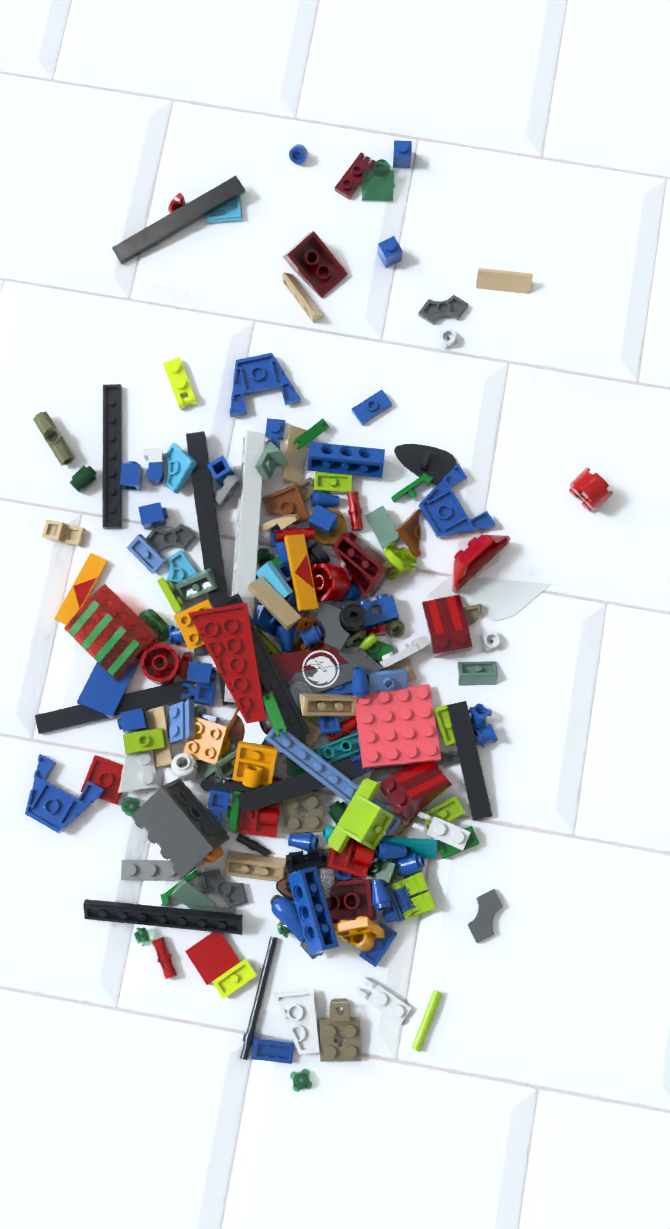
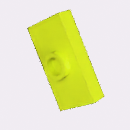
(234, 978)

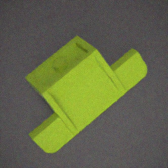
(361, 819)

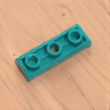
(334, 750)
(423, 847)

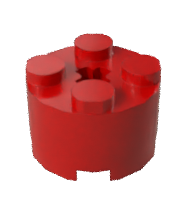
(590, 489)
(330, 582)
(155, 655)

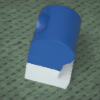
(155, 460)

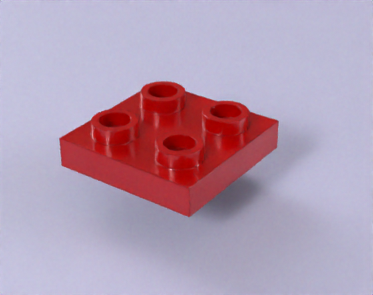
(260, 821)
(353, 860)

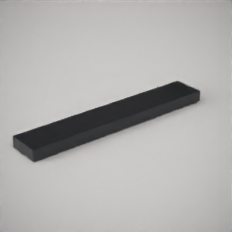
(469, 760)
(288, 788)

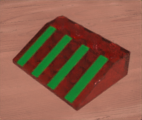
(111, 632)

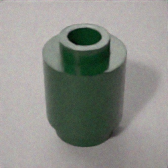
(83, 478)
(337, 810)

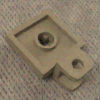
(311, 822)
(340, 1024)

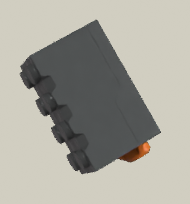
(181, 827)

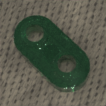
(156, 623)

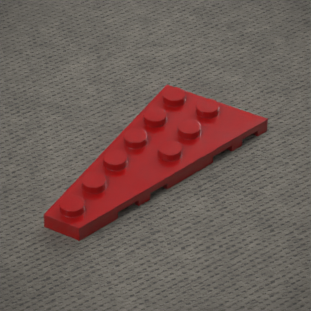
(231, 646)

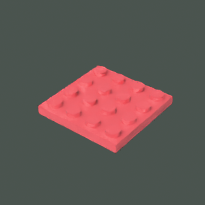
(397, 727)

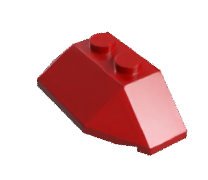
(475, 557)

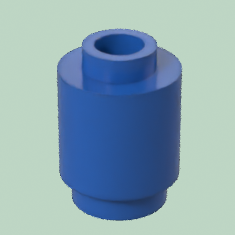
(410, 865)

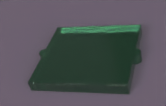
(377, 185)

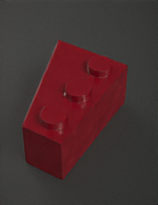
(363, 563)

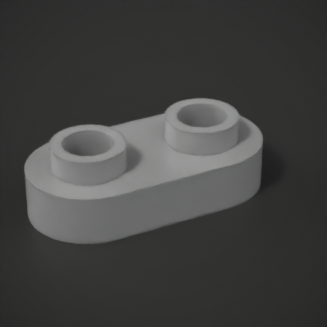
(226, 492)

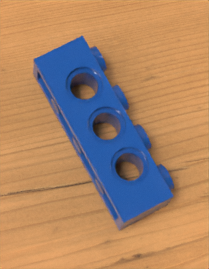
(346, 459)
(385, 603)
(313, 910)

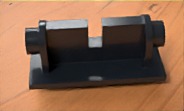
(313, 858)

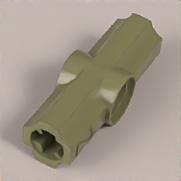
(48, 430)

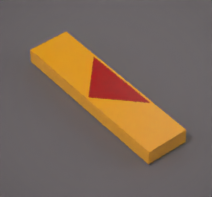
(301, 572)
(81, 588)

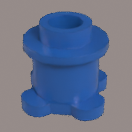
(353, 593)
(175, 635)
(311, 636)
(479, 715)
(485, 736)

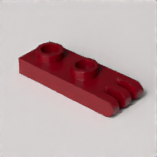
(353, 176)

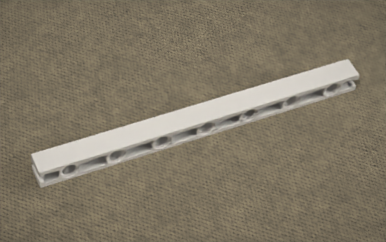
(247, 523)

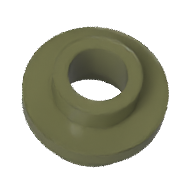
(398, 632)

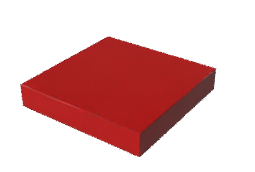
(107, 776)
(212, 956)

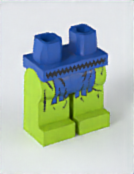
(402, 905)

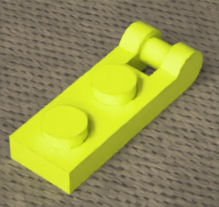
(179, 382)

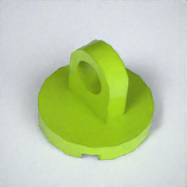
(401, 559)

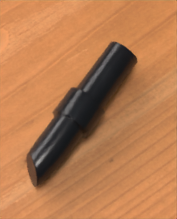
(253, 845)

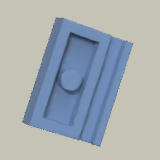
(181, 722)

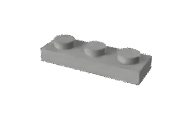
(148, 870)

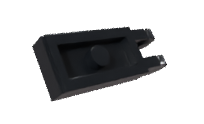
(225, 784)

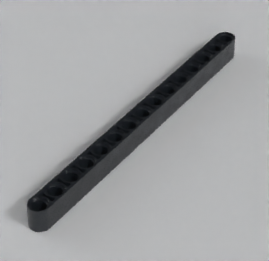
(207, 523)

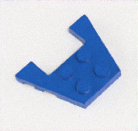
(259, 375)
(445, 512)
(51, 804)

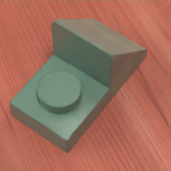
(269, 460)

